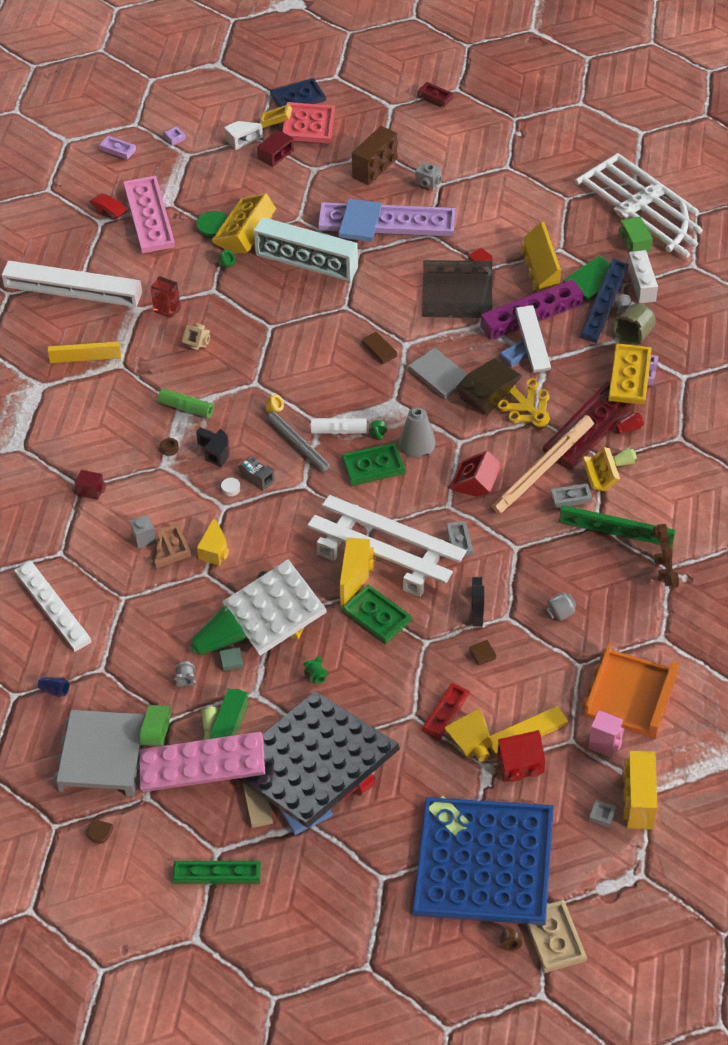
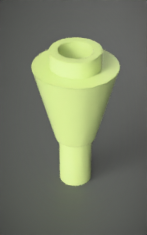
(625, 457)
(209, 717)

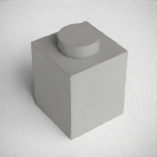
(142, 531)

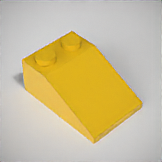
(356, 567)

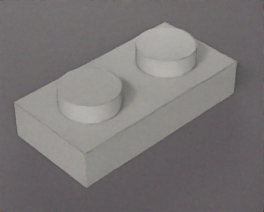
(571, 495)
(459, 536)

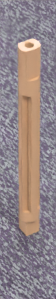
(543, 464)

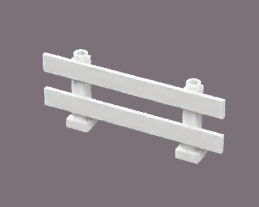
(422, 567)

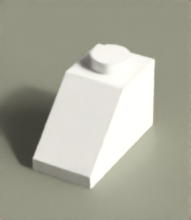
(242, 133)

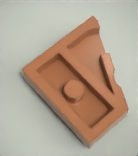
(171, 546)

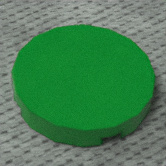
(210, 223)

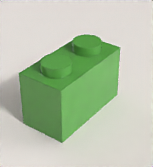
(635, 235)

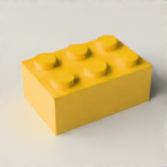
(640, 790)

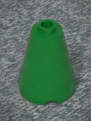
(217, 632)

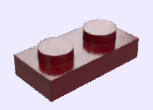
(435, 94)

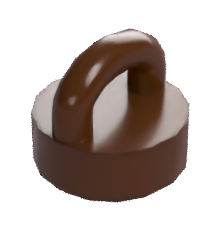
(510, 939)

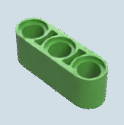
(155, 725)

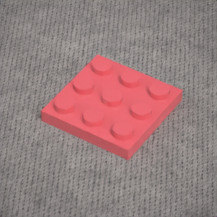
(310, 122)

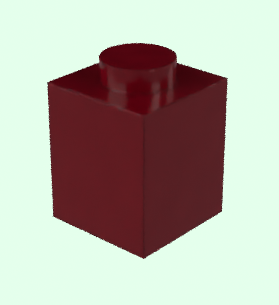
(89, 484)

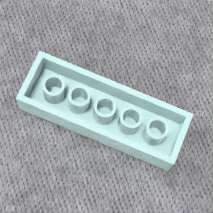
(306, 249)

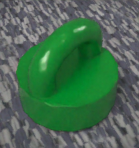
(226, 258)
(378, 428)

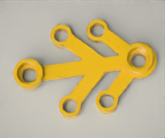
(527, 405)

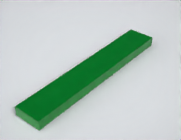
(611, 525)

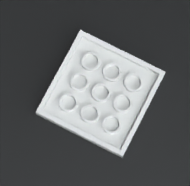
(275, 607)

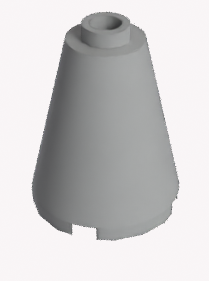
(417, 434)

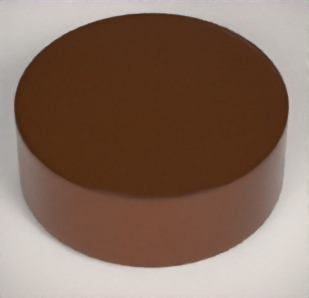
(169, 446)

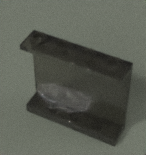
(456, 288)

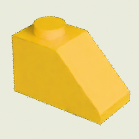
(213, 545)

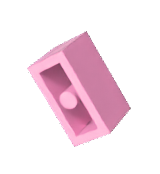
(606, 734)

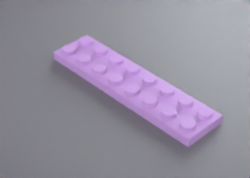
(396, 219)

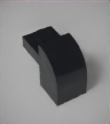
(215, 445)

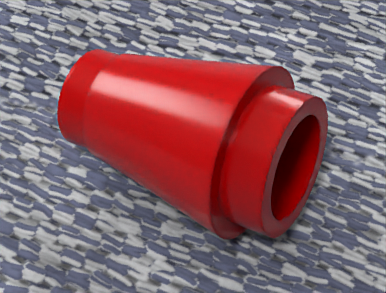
(630, 423)

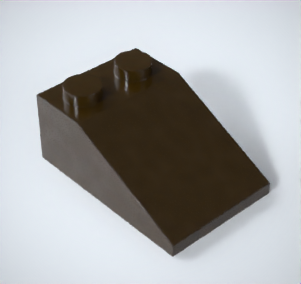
(487, 385)

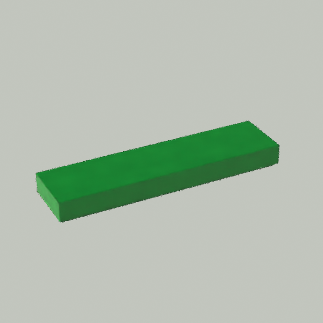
(217, 872)

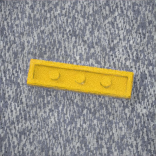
(84, 352)
(544, 722)

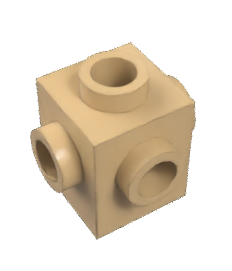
(196, 336)

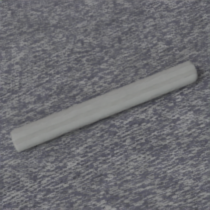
(298, 441)

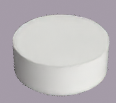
(230, 487)

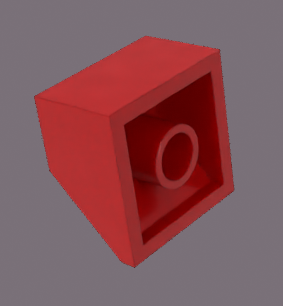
(476, 474)
(521, 756)

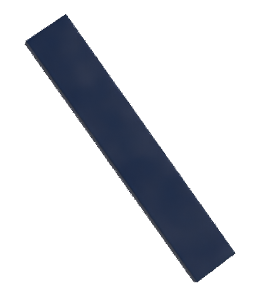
(604, 300)

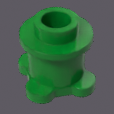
(315, 670)

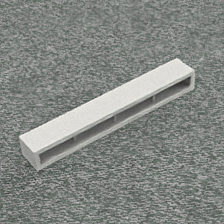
(72, 283)

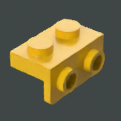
(601, 470)

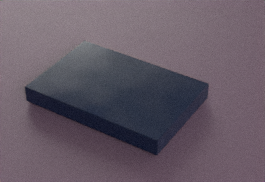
(300, 92)

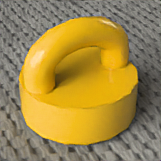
(274, 404)

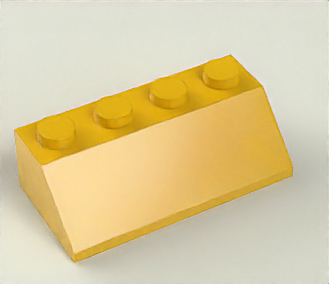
(238, 229)
(540, 258)

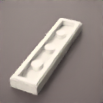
(533, 339)

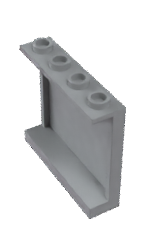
(100, 751)

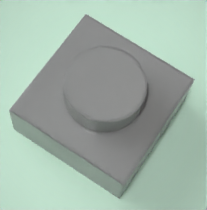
(602, 814)

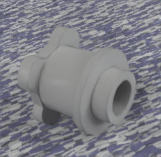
(622, 302)
(185, 674)

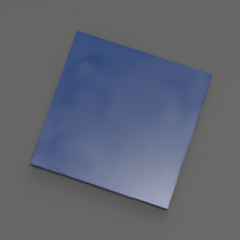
(490, 868)

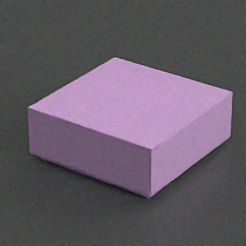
(174, 136)

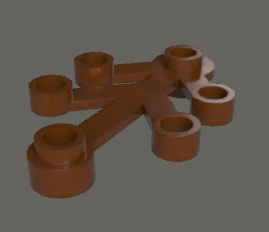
(665, 558)

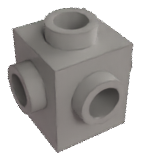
(428, 175)

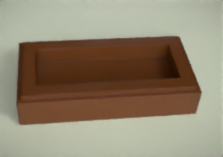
(379, 347)

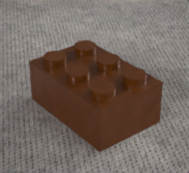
(374, 155)

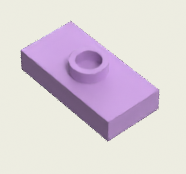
(117, 147)

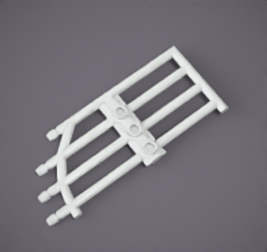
(642, 199)

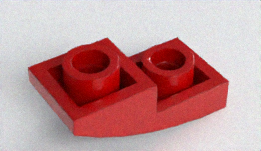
(107, 203)

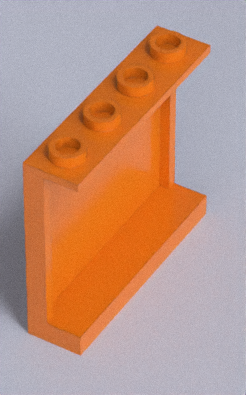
(631, 691)

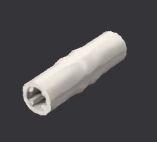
(339, 425)

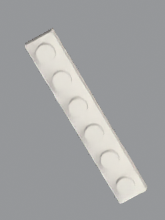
(53, 606)

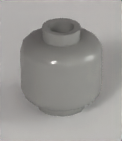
(561, 606)

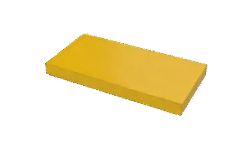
(630, 374)

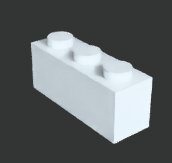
(642, 276)

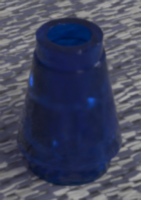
(54, 685)

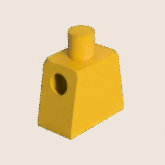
(471, 735)

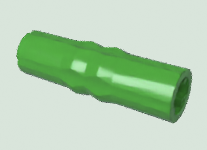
(185, 403)

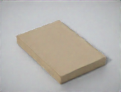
(558, 940)

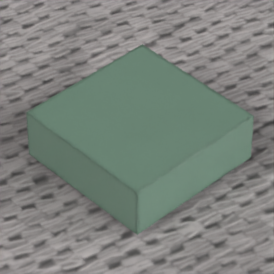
(231, 659)

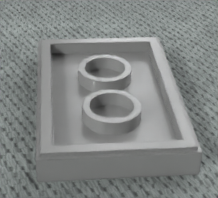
(438, 372)

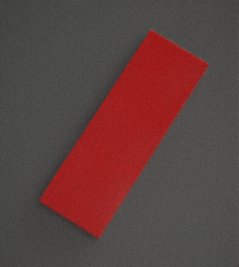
(445, 711)

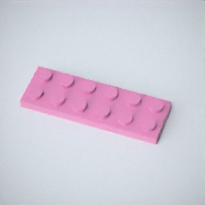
(149, 214)
(202, 762)

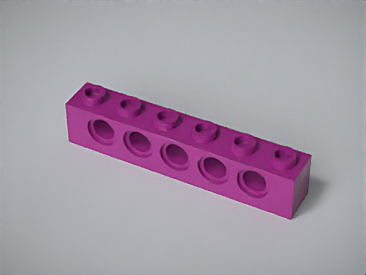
(545, 303)

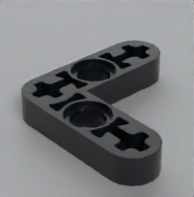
(477, 601)

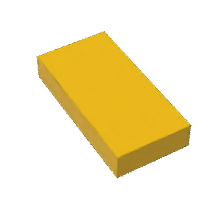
(275, 116)

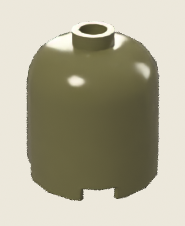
(634, 324)

